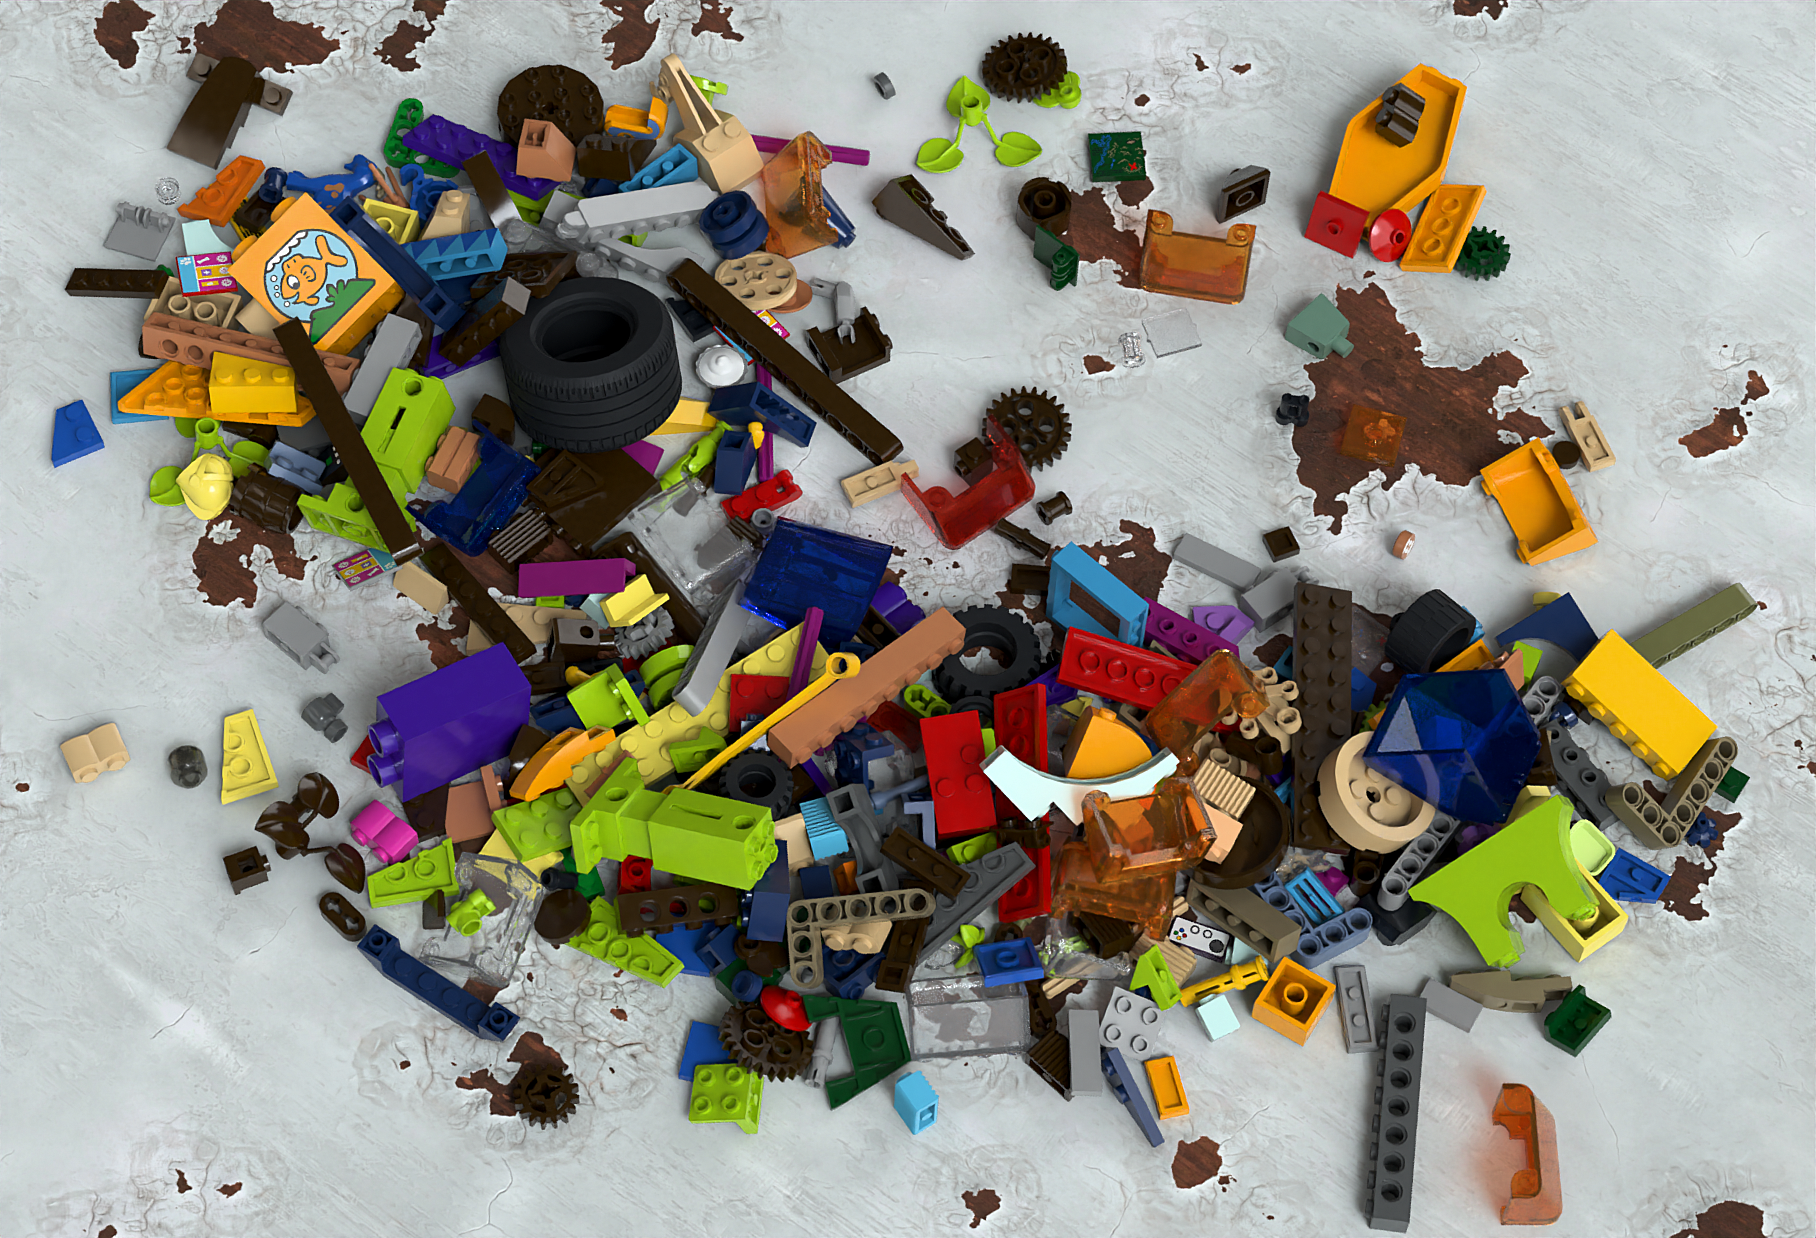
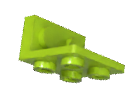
(606, 700)
(726, 1095)

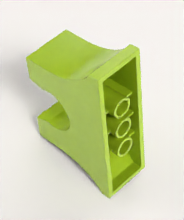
(1483, 880)

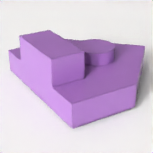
(1223, 621)

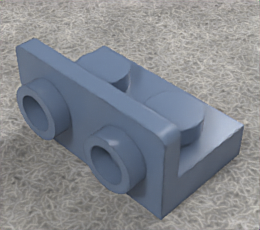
(295, 467)

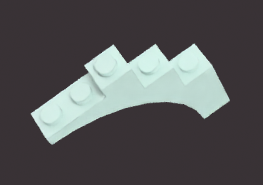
(1035, 790)

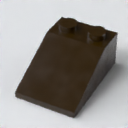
(612, 156)

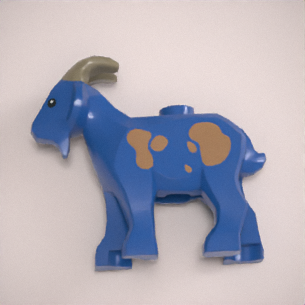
(334, 188)

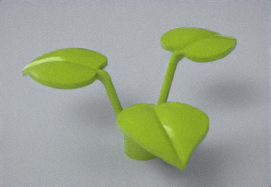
(969, 103)
(163, 483)

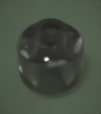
(187, 766)

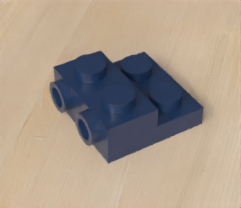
(849, 972)

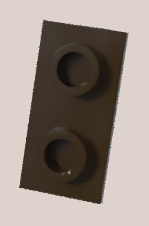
(1013, 830)

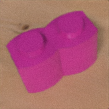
(383, 833)

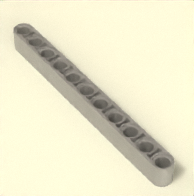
(1435, 842)

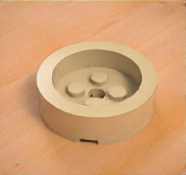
(1375, 826)

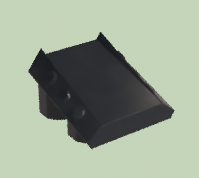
(1397, 925)

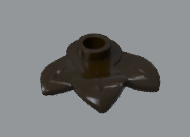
(761, 955)

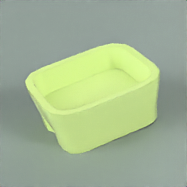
(1591, 846)

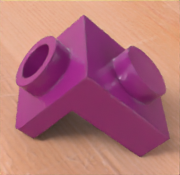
(1333, 880)

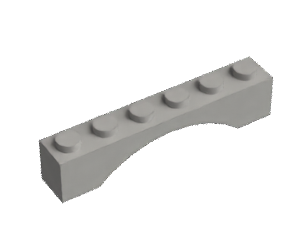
(651, 263)

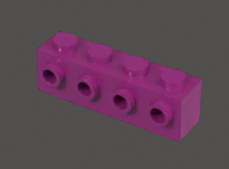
(1182, 636)

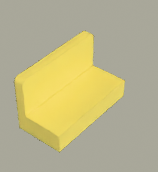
(633, 603)

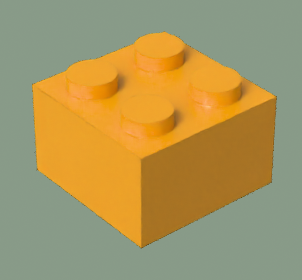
(1293, 1001)

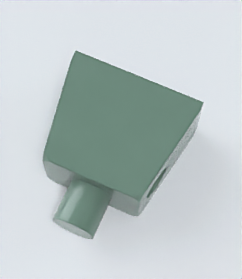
(1320, 329)

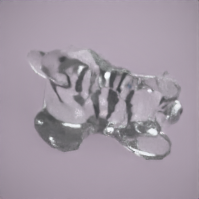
(1297, 859)

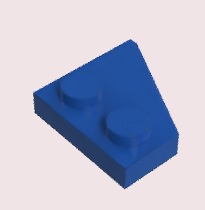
(74, 434)
(1633, 879)

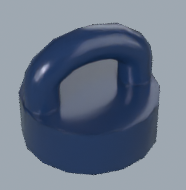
(1564, 714)
(746, 986)

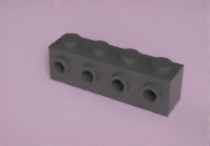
(1580, 778)

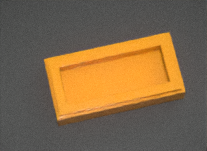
(1166, 1087)

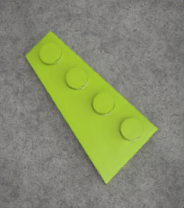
(634, 955)

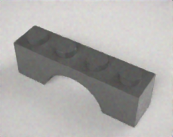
(856, 816)

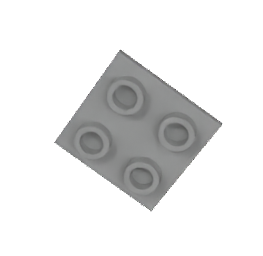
(139, 231)
(1131, 1024)

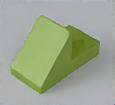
(696, 753)
(1155, 973)

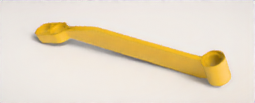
(832, 674)

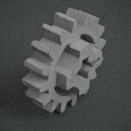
(645, 634)

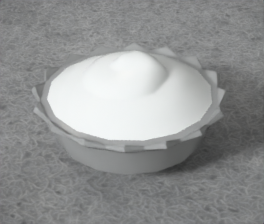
(721, 366)

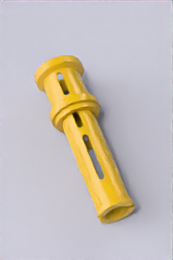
(1238, 976)

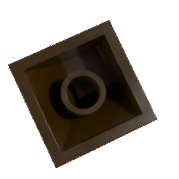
(1243, 192)

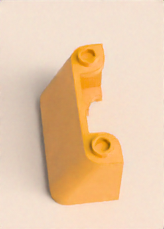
(1538, 504)

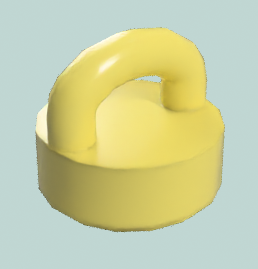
(1542, 599)

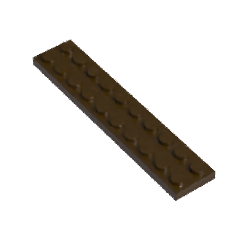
(1324, 703)

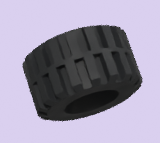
(761, 770)

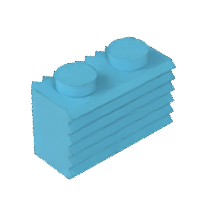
(824, 833)
(916, 1101)

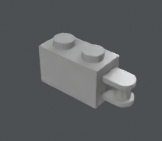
(1273, 597)
(300, 637)

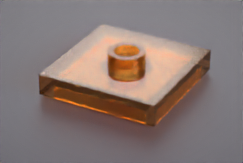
(1373, 435)

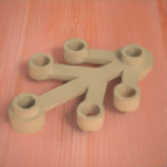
(1282, 716)

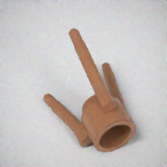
(395, 199)

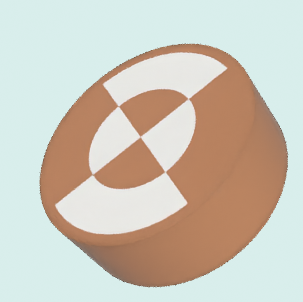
(1403, 544)

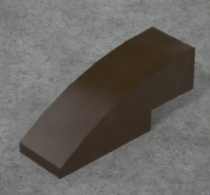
(491, 190)

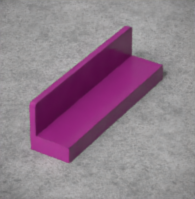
(574, 577)

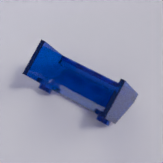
(485, 499)

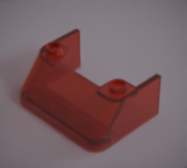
(983, 504)

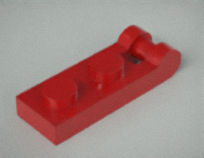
(762, 496)

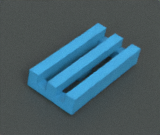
(1321, 889)

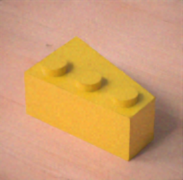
(251, 386)

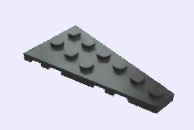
(988, 881)

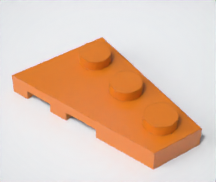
(226, 193)

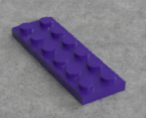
(456, 143)

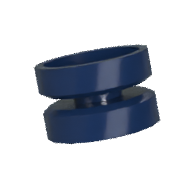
(734, 225)

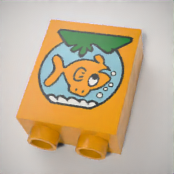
(316, 273)

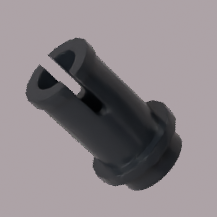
(554, 879)

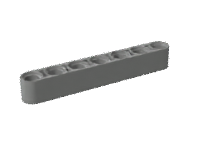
(712, 651)

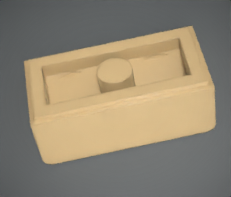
(421, 587)

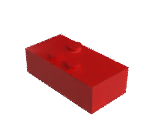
(956, 781)

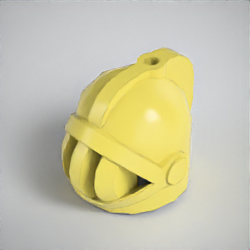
(207, 485)

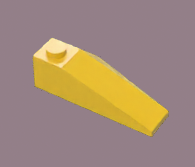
(688, 417)

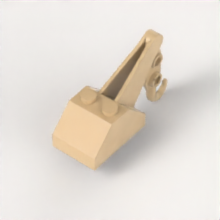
(718, 140)

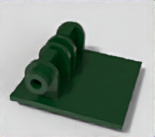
(1058, 257)

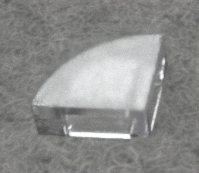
(944, 956)

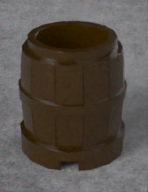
(267, 500)

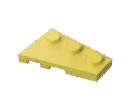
(246, 759)

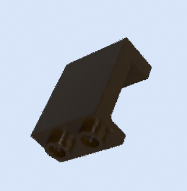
(850, 359)

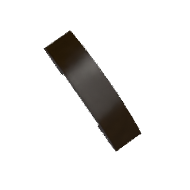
(905, 946)

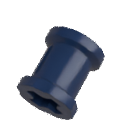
(274, 182)

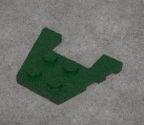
(872, 1038)

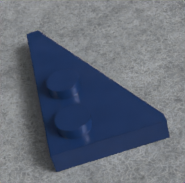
(1127, 1093)

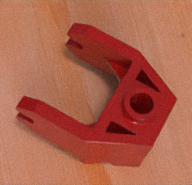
(635, 877)

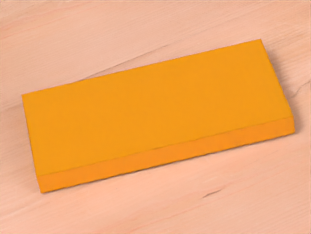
(1443, 228)

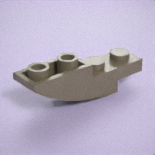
(1498, 992)

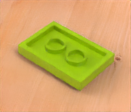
(538, 825)

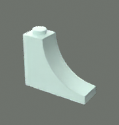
(202, 240)

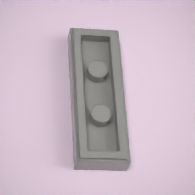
(1216, 563)
(1356, 1009)
(1084, 1052)

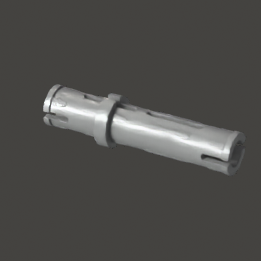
(822, 1053)

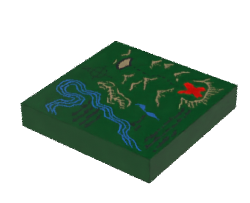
(1116, 156)

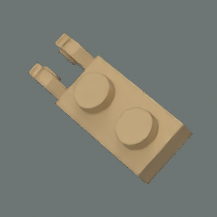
(1587, 437)

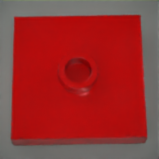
(1336, 224)

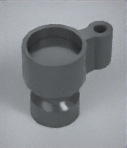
(321, 716)

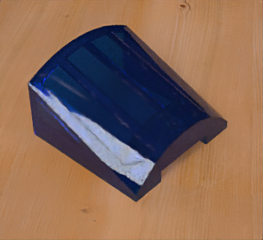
(816, 568)

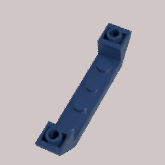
(433, 989)

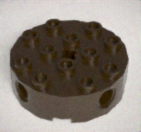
(553, 96)

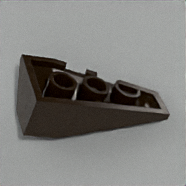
(910, 208)

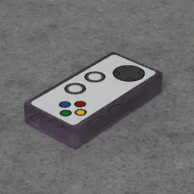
(1200, 938)

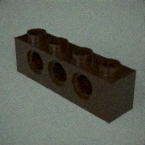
(631, 923)

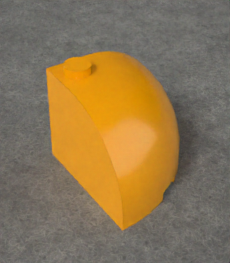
(1102, 746)

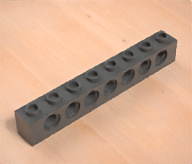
(1395, 1214)

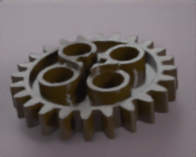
(1024, 67)
(1043, 413)
(763, 1043)

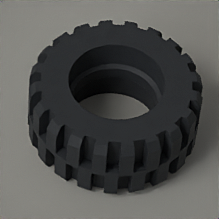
(998, 630)

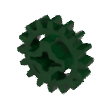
(1483, 254)

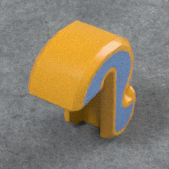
(637, 122)

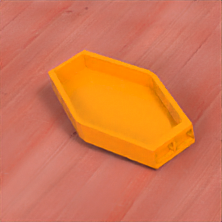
(1383, 176)

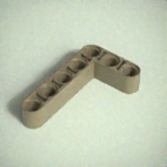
(1667, 824)
(845, 917)

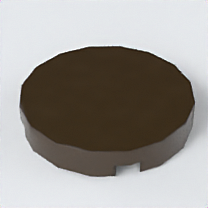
(562, 916)

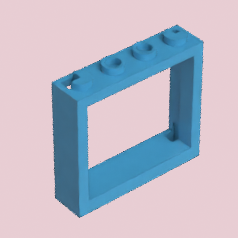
(1078, 566)

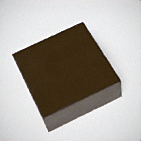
(1281, 544)

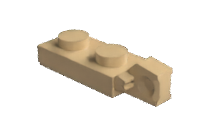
(877, 482)

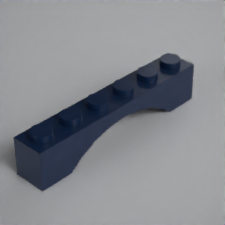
(397, 263)

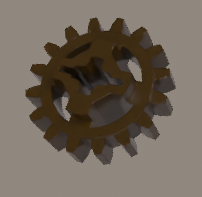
(558, 1091)

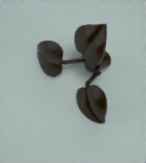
(281, 824)

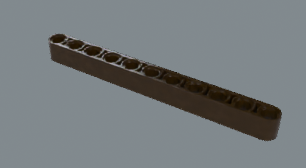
(784, 362)
(348, 442)

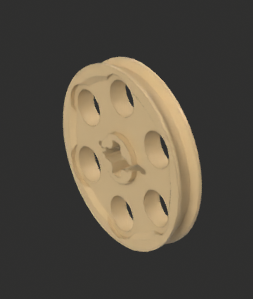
(759, 280)

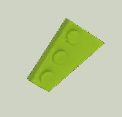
(415, 878)

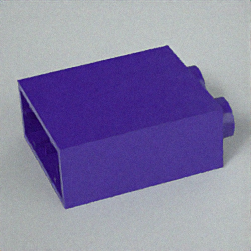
(448, 722)

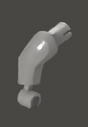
(844, 301)

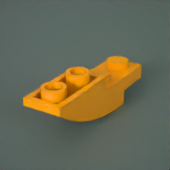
(553, 761)

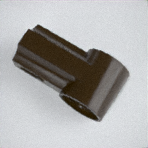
(259, 433)
(1263, 752)

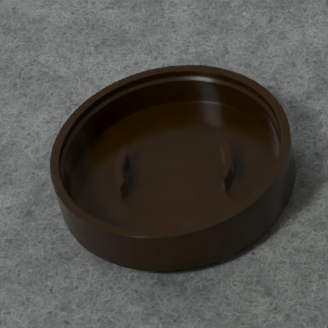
(1257, 848)

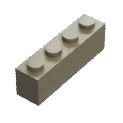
(1247, 919)

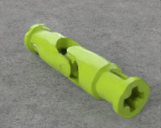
(700, 454)

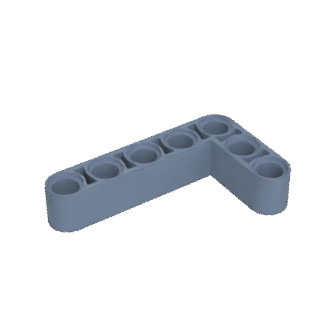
(1315, 938)

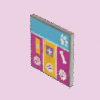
(365, 568)

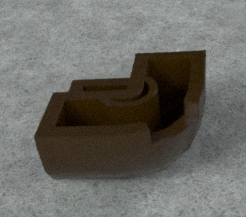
(525, 747)

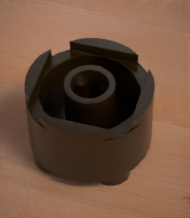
(1045, 205)

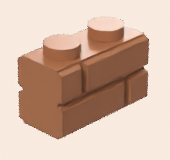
(453, 460)

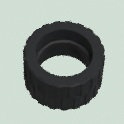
(1429, 633)

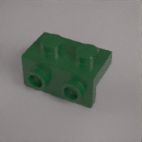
(1575, 1021)

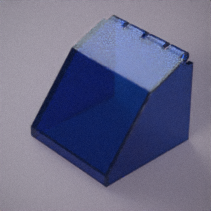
(1457, 742)

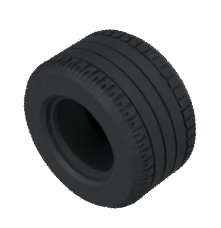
(592, 365)

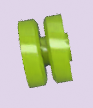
(663, 672)

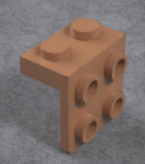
(472, 807)

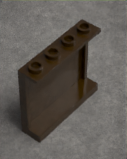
(595, 513)

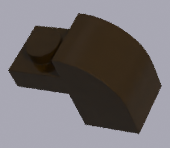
(496, 416)

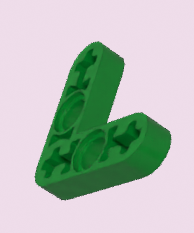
(394, 142)

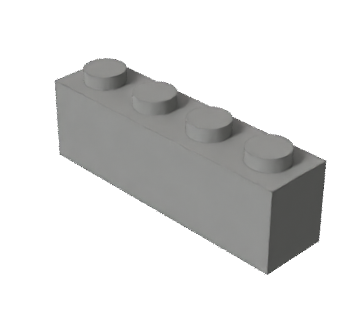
(392, 347)

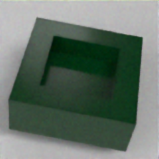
(1732, 784)

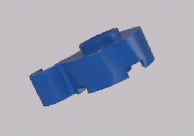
(425, 191)

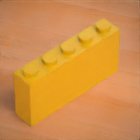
(1639, 705)

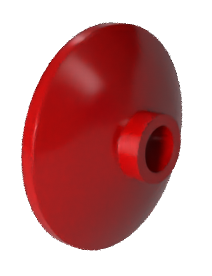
(1390, 235)
(784, 1007)

